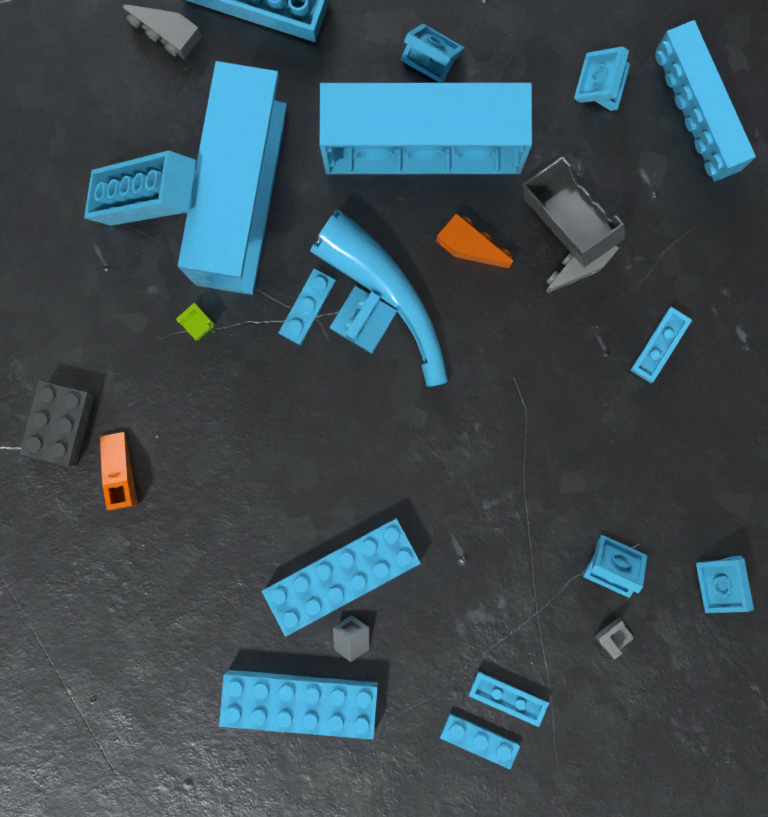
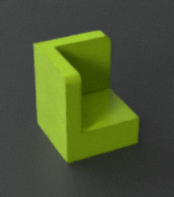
(195, 321)

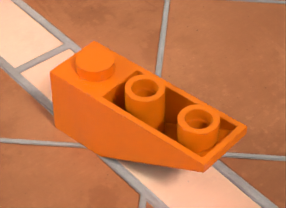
(467, 243)
(117, 472)

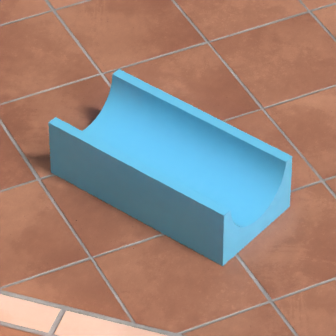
(425, 128)
(233, 179)

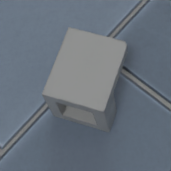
(351, 638)
(614, 638)

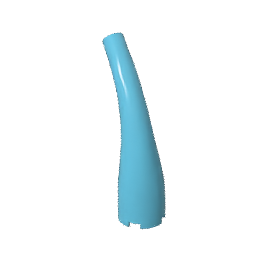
(363, 259)

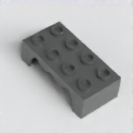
(572, 213)

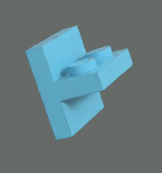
(430, 52)
(603, 77)
(363, 319)
(617, 567)
(725, 585)

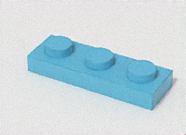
(307, 307)
(661, 345)
(508, 699)
(479, 741)

